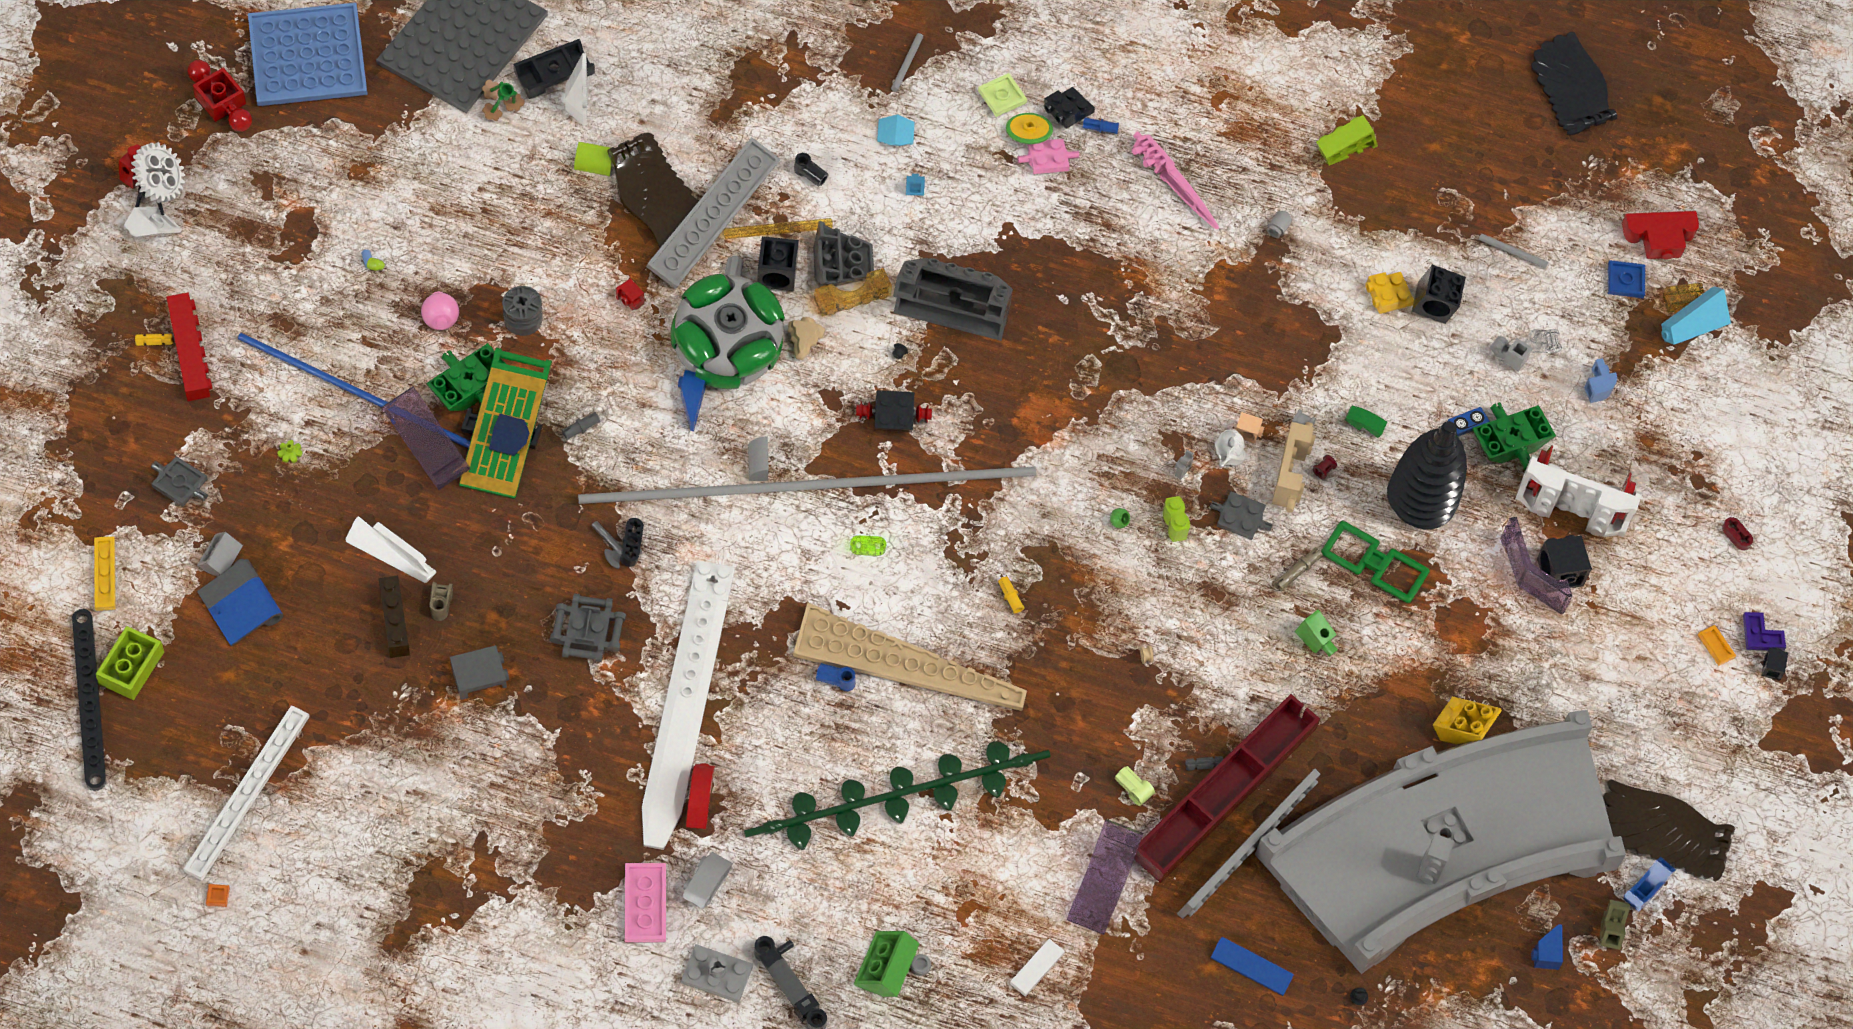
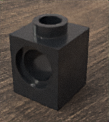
(1774, 664)

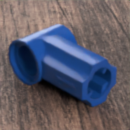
(834, 676)

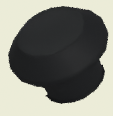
(899, 350)
(1359, 996)

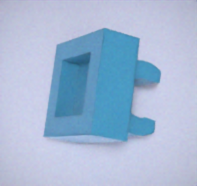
(915, 185)

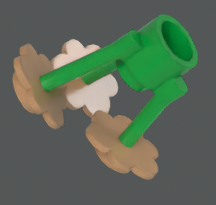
(505, 92)

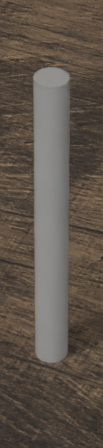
(901, 74)
(1514, 251)

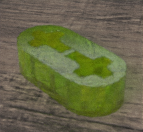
(868, 545)

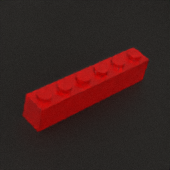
(188, 346)

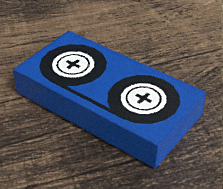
(1468, 420)

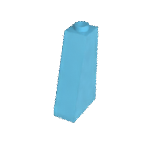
(1698, 317)

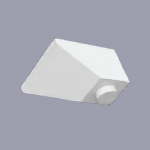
(150, 222)

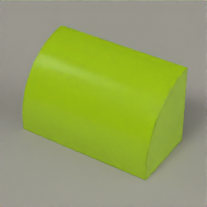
(593, 159)

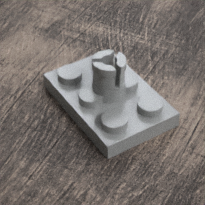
(717, 973)

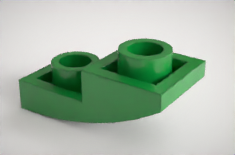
(1365, 419)

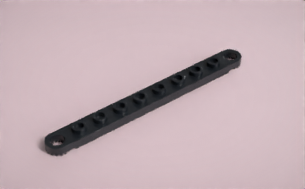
(89, 700)

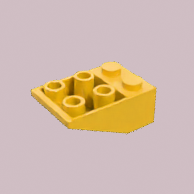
(1465, 721)

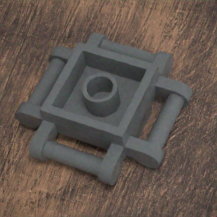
(587, 628)

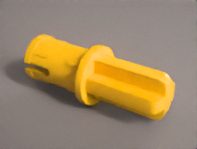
(1010, 594)

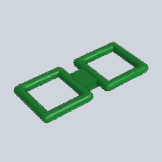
(1375, 561)

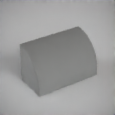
(758, 459)
(220, 554)

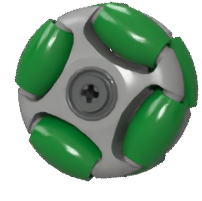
(728, 330)

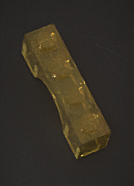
(832, 300)

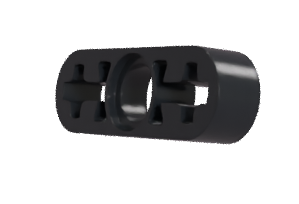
(626, 547)

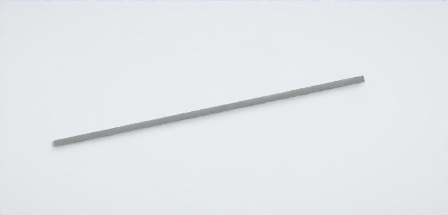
(806, 485)

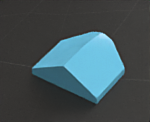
(896, 130)

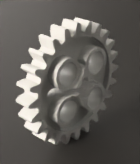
(156, 184)

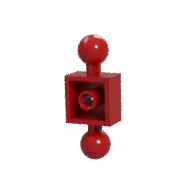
(219, 95)

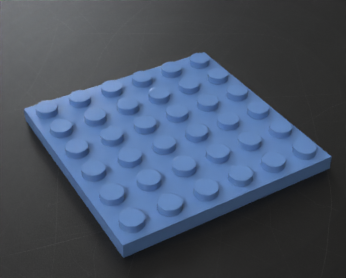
(307, 54)

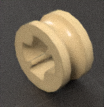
(1146, 654)

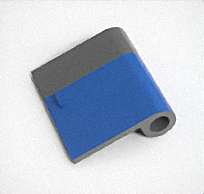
(240, 601)

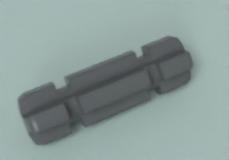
(1202, 763)

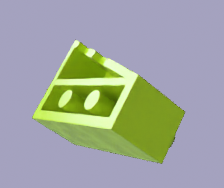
(1347, 140)

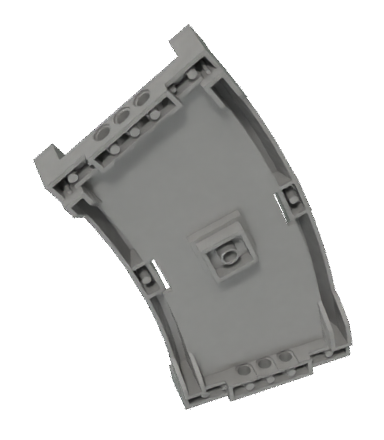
(1511, 803)

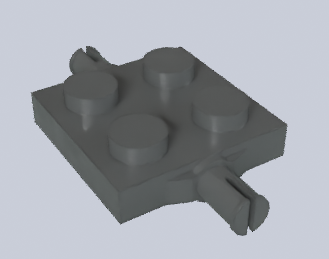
(179, 481)
(1241, 515)

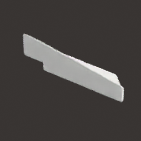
(389, 548)

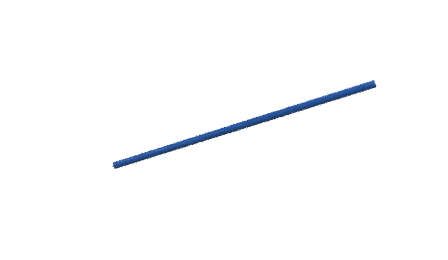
(331, 379)

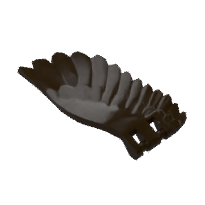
(650, 186)
(1667, 829)

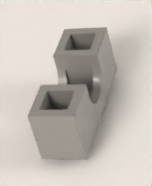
(1435, 859)

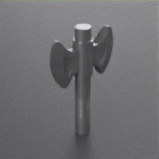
(612, 557)

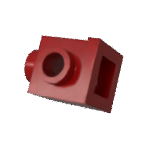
(630, 294)

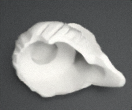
(1230, 448)

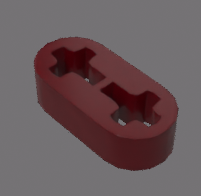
(1737, 533)

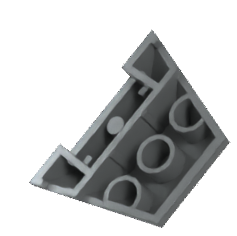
(840, 256)

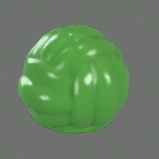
(1120, 518)

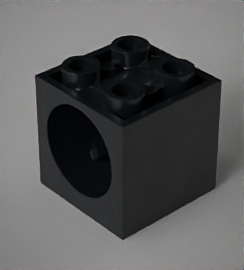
(778, 263)
(1438, 294)
(1565, 560)

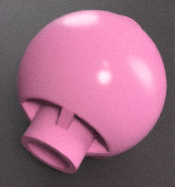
(440, 311)

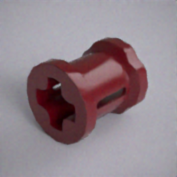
(1324, 467)

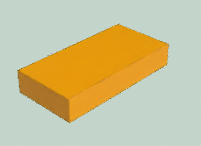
(1716, 645)

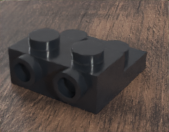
(1068, 107)

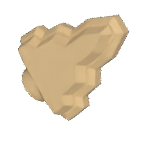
(804, 335)

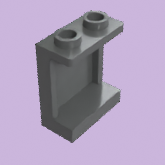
(478, 670)

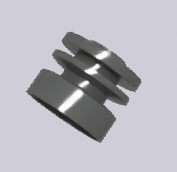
(522, 310)

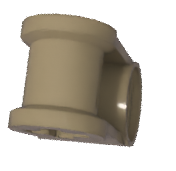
(440, 597)

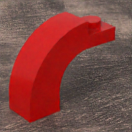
(700, 796)

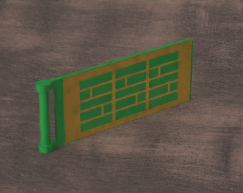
(512, 393)

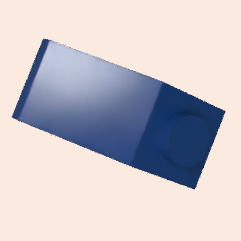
(1549, 950)

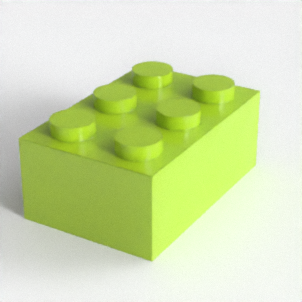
(130, 663)

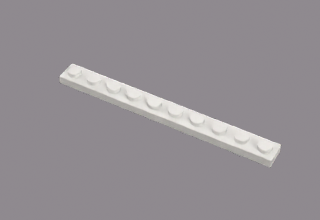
(246, 793)

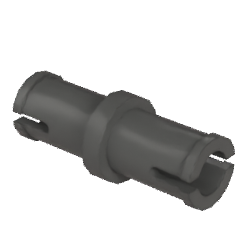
(581, 425)

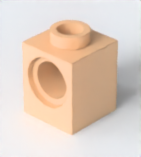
(1250, 427)

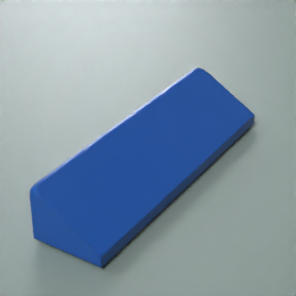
(1252, 966)

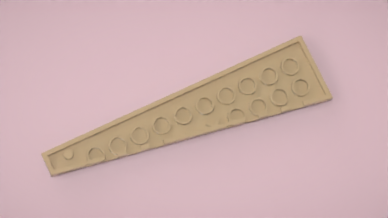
(845, 644)

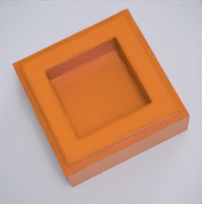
(217, 895)

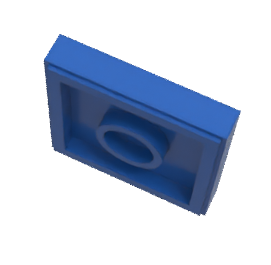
(1626, 279)

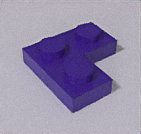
(1757, 637)

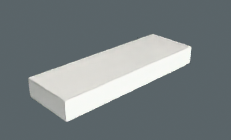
(1037, 967)

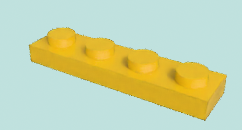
(104, 573)

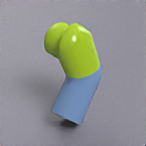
(372, 263)

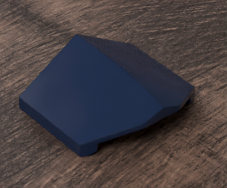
(509, 435)

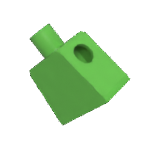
(1317, 633)

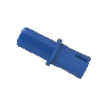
(1100, 125)

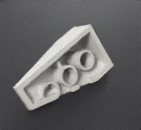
(576, 92)

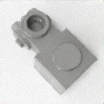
(1513, 355)

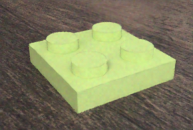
(1002, 95)

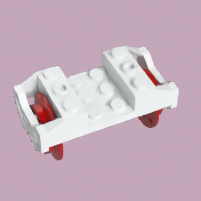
(1578, 495)

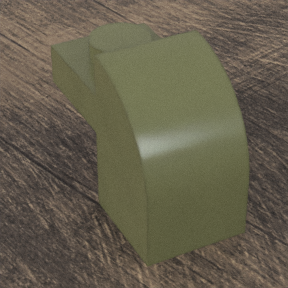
(1613, 924)

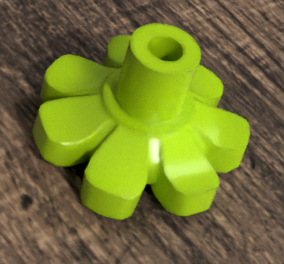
(290, 451)

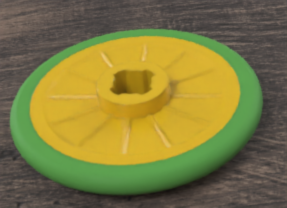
(1029, 128)

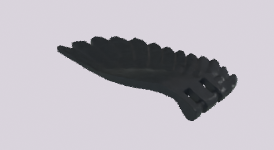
(1572, 84)

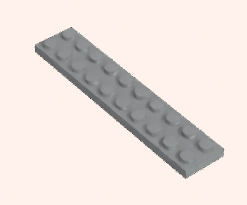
(713, 213)
(1249, 845)

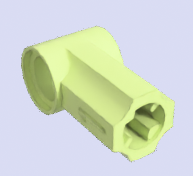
(1138, 790)

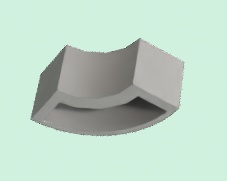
(707, 879)

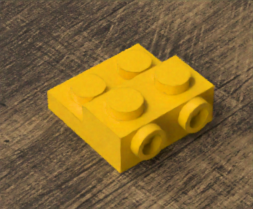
(1389, 292)

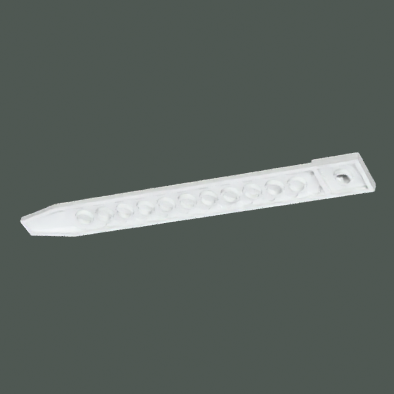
(685, 702)

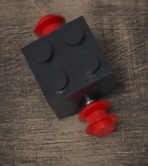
(894, 411)

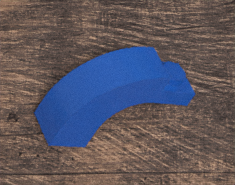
(1649, 884)

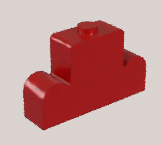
(1661, 232)

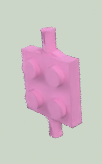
(1048, 156)

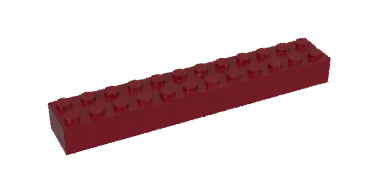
(1225, 788)

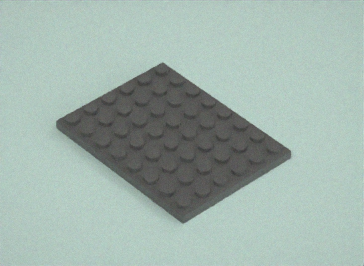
(460, 45)

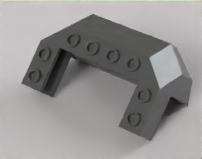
(953, 297)

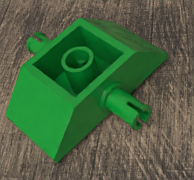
(465, 379)
(1514, 434)

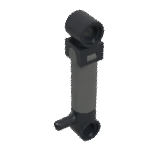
(804, 1004)

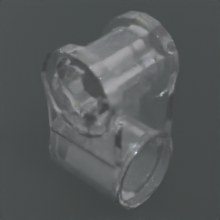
(1546, 341)

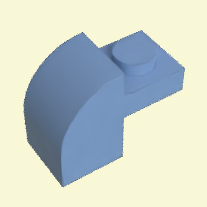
(1602, 385)

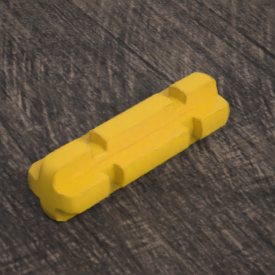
(154, 339)

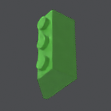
(887, 963)

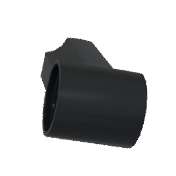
(810, 169)

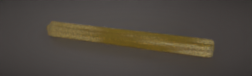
(775, 228)

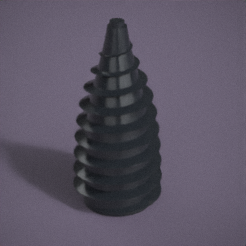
(1429, 479)

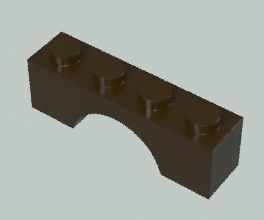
(394, 616)

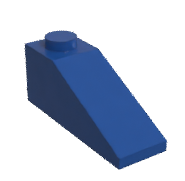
(692, 395)

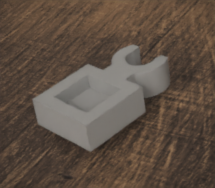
(1184, 464)

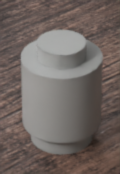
(1279, 224)

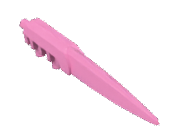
(1157, 157)

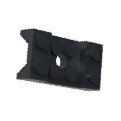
(537, 75)

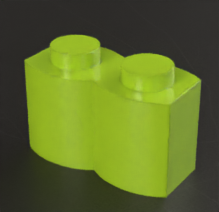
(1176, 519)

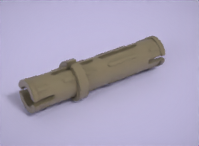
(1304, 564)

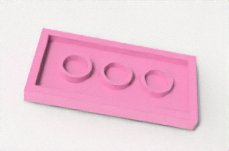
(645, 902)

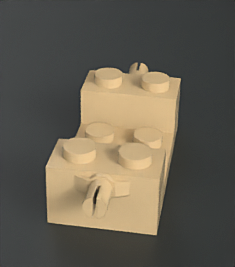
(1289, 484)

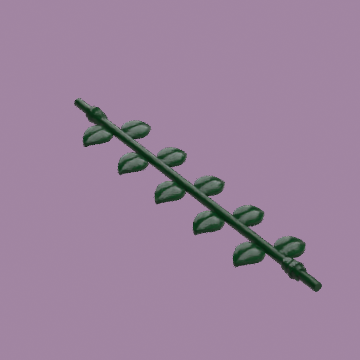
(895, 805)

